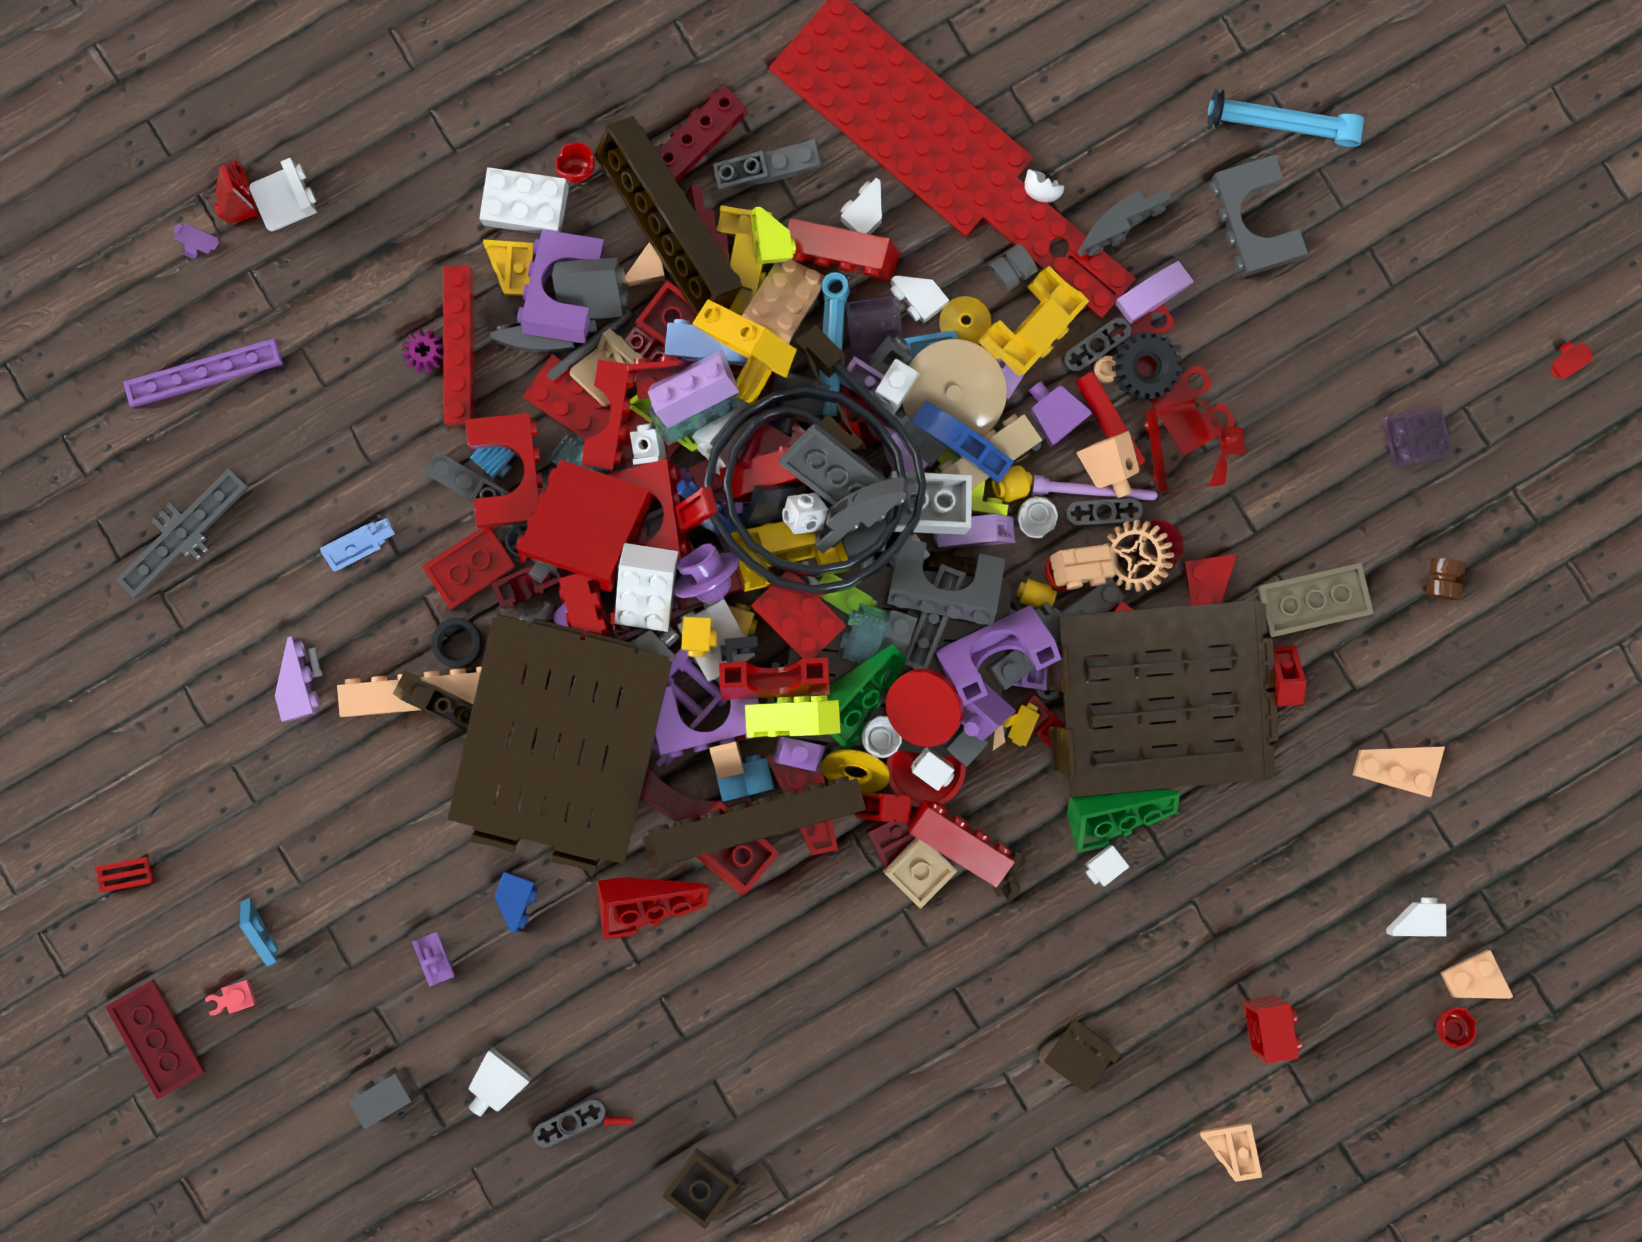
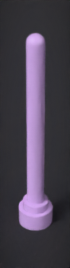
(1042, 486)

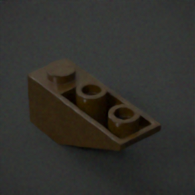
(433, 700)

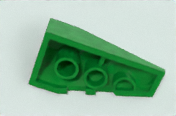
(861, 692)
(1105, 816)

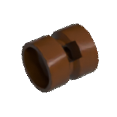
(1446, 578)

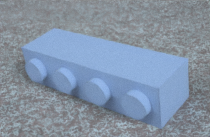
(694, 344)

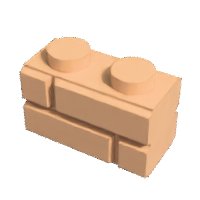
(1081, 566)

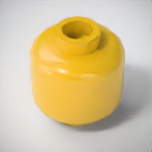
(1013, 485)

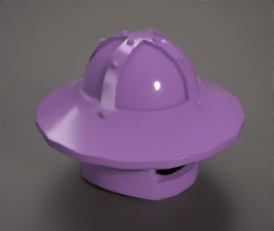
(705, 574)

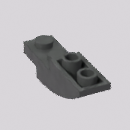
(767, 166)
(1120, 218)
(516, 340)
(461, 478)
(864, 506)

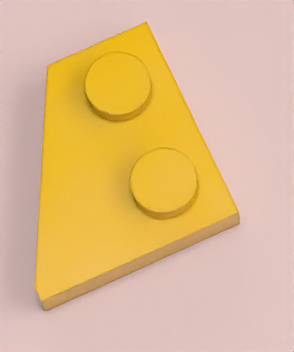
(510, 264)

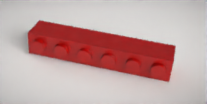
(458, 345)

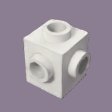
(804, 513)

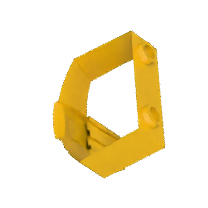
(761, 347)

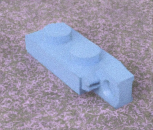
(357, 544)

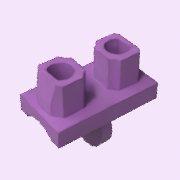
(433, 959)

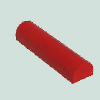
(1104, 410)

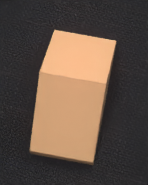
(646, 269)
(727, 759)

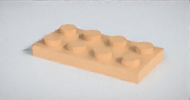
(784, 298)

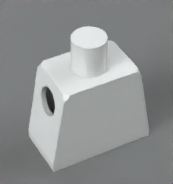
(896, 385)
(496, 1083)

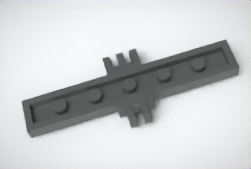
(182, 533)
(1017, 664)

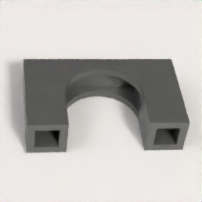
(1253, 252)
(974, 603)

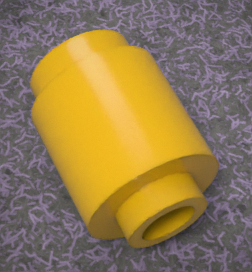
(1035, 594)

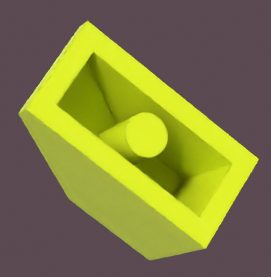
(770, 238)

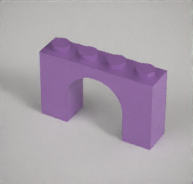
(540, 313)
(1017, 631)
(676, 736)

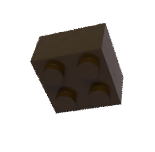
(700, 1188)

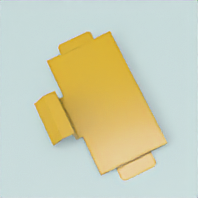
(1022, 724)

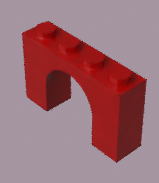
(515, 434)
(662, 480)

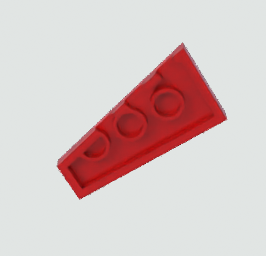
(821, 836)

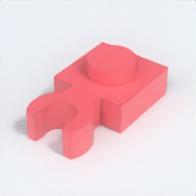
(235, 998)

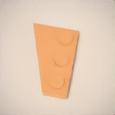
(1401, 768)

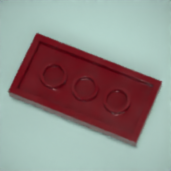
(155, 1039)

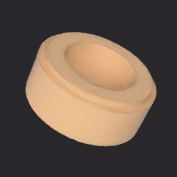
(1103, 369)

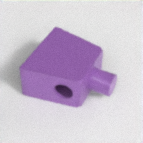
(1056, 412)
(986, 715)
(799, 754)

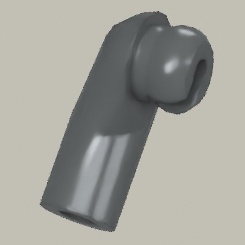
(544, 614)

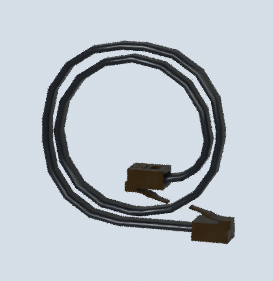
(829, 359)

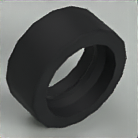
(438, 634)

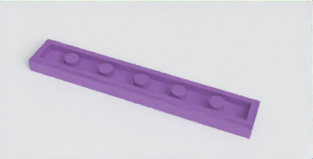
(203, 373)

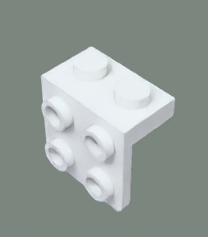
(283, 196)

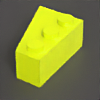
(793, 718)

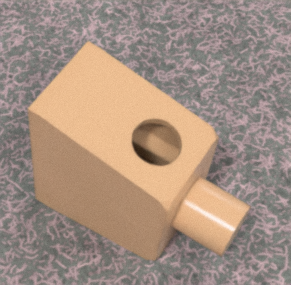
(1111, 462)

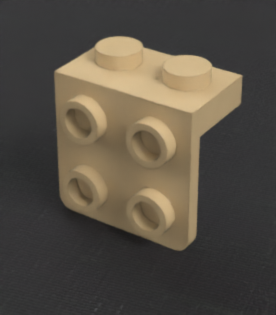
(610, 348)

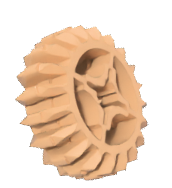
(1141, 543)

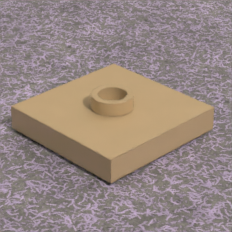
(920, 872)

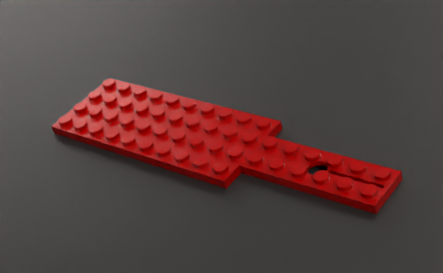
(934, 142)

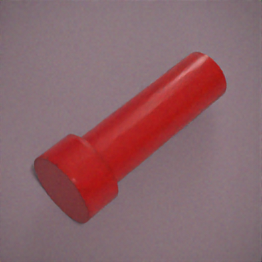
(617, 1120)

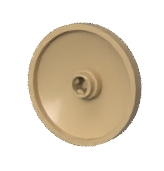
(960, 381)

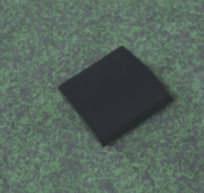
(769, 503)

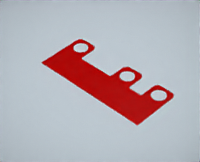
(1183, 422)

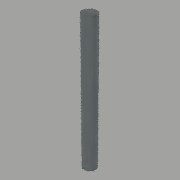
(586, 347)

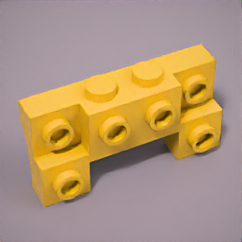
(738, 224)
(1046, 323)
(786, 546)

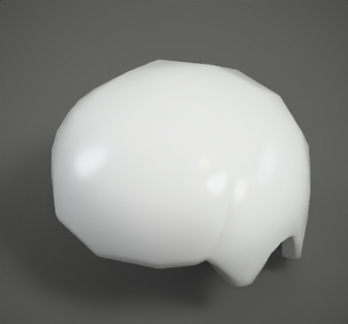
(1041, 188)
(1037, 517)
(880, 737)

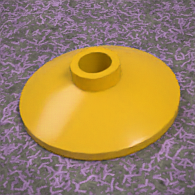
(965, 306)

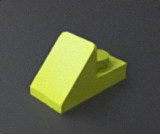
(992, 506)

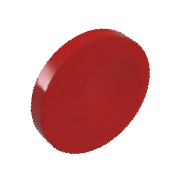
(924, 707)

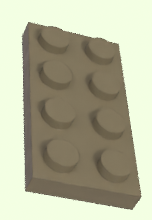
(1315, 600)

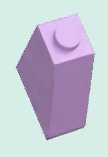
(984, 530)

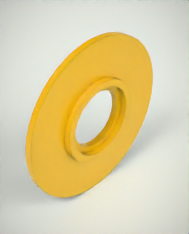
(877, 771)

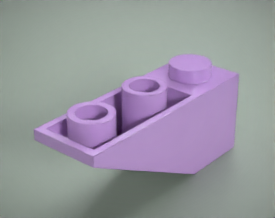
(293, 688)

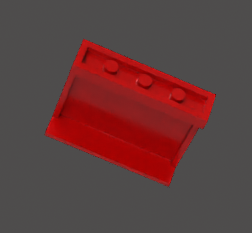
(584, 522)

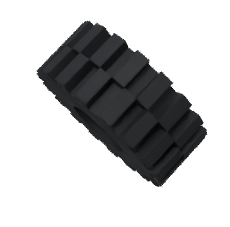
(1165, 361)

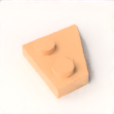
(1477, 978)
(1235, 1149)

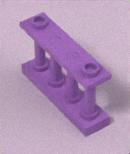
(684, 663)

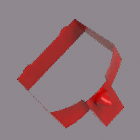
(1230, 439)

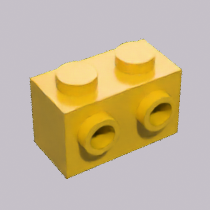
(698, 636)

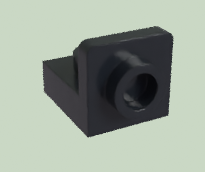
(743, 645)

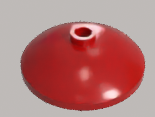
(905, 782)

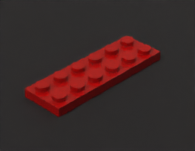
(580, 412)

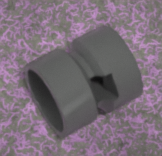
(1015, 266)

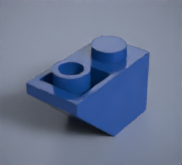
(513, 899)

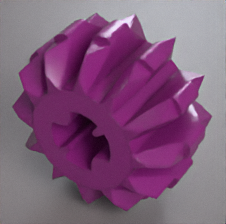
(415, 346)

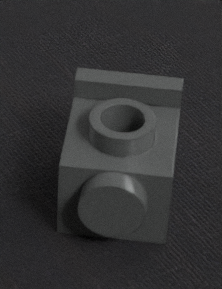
(882, 361)

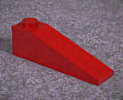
(234, 194)
(636, 902)

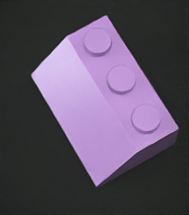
(693, 389)

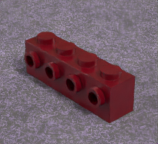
(702, 132)

